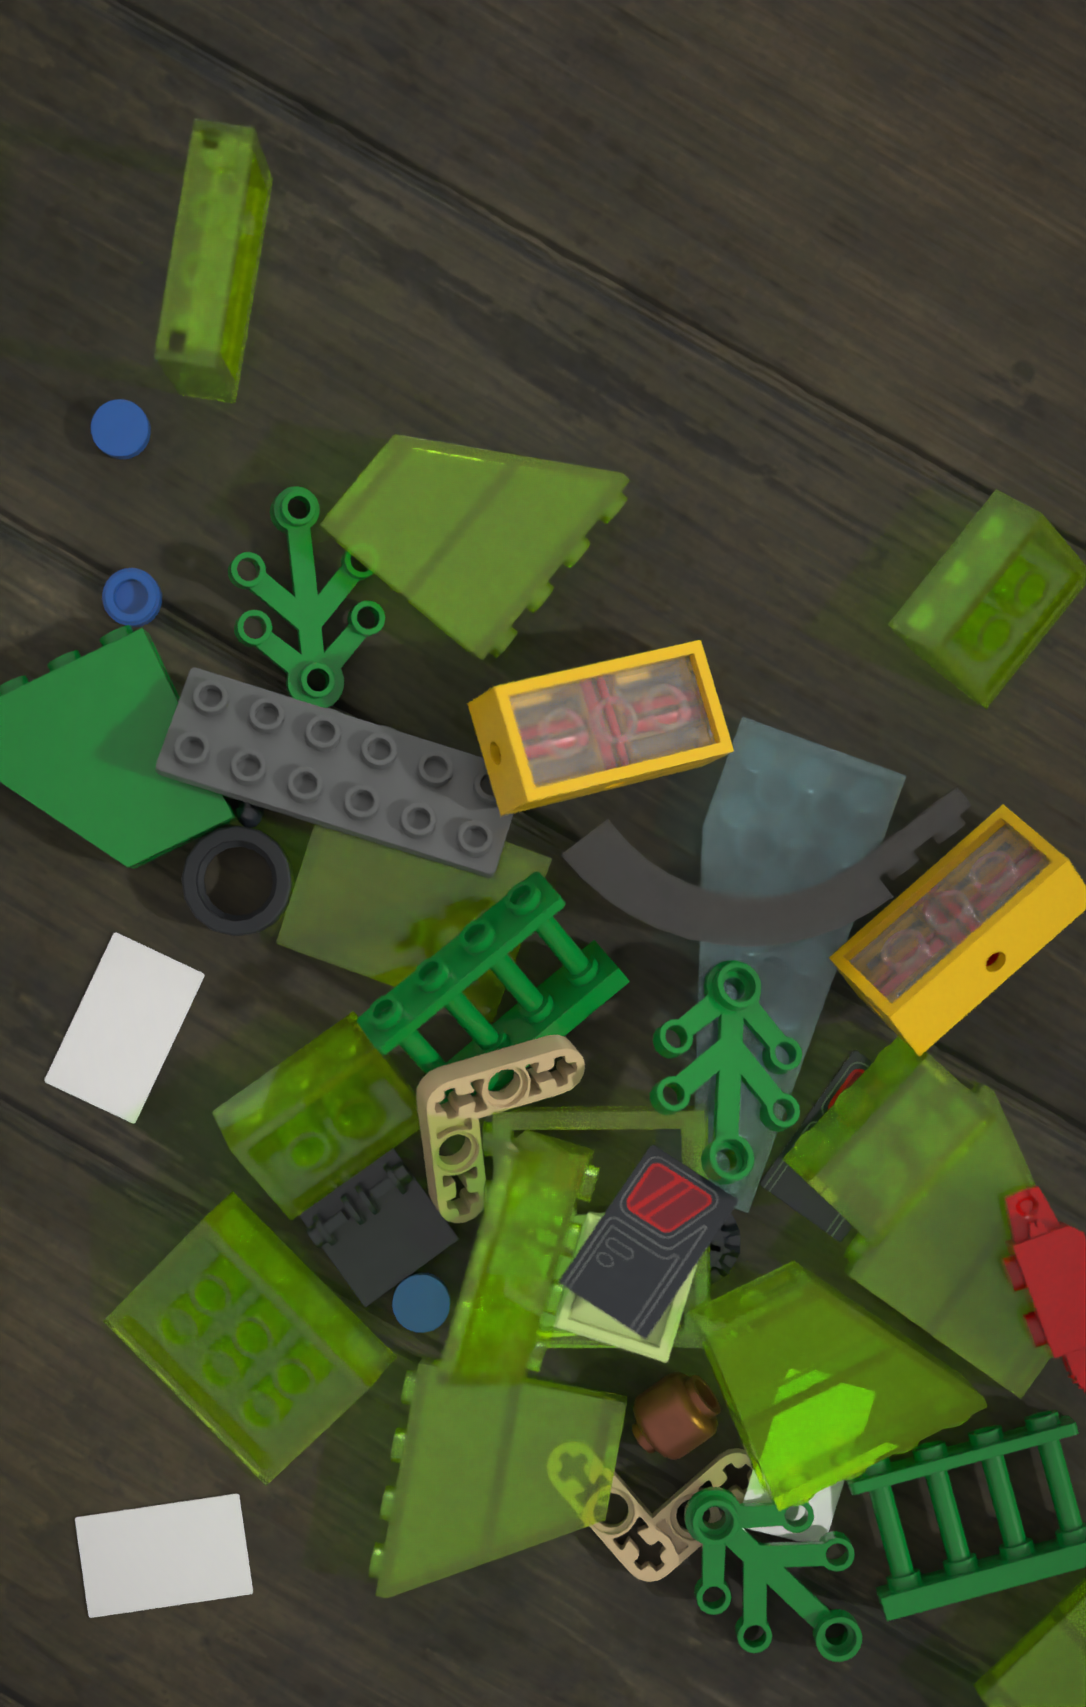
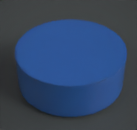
(120, 429)
(132, 597)
(421, 1302)

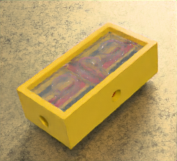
(599, 727)
(962, 929)

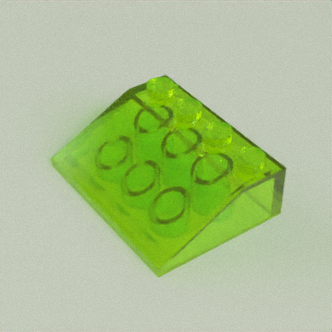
(393, 909)
(518, 1262)
(250, 1338)

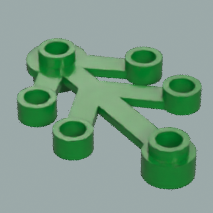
(305, 608)
(731, 1064)
(764, 1566)

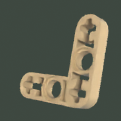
(463, 1112)
(662, 1523)

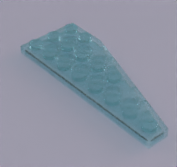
(775, 826)

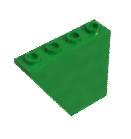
(89, 748)

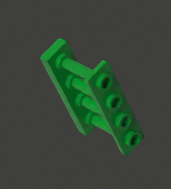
(484, 944)
(964, 1574)

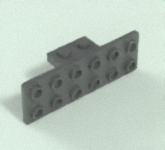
(335, 772)

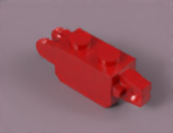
(1050, 1268)

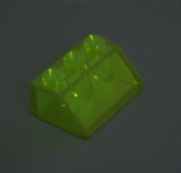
(991, 597)
(319, 1117)
(889, 1139)

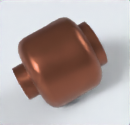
(675, 1415)

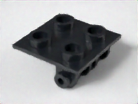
(378, 1227)

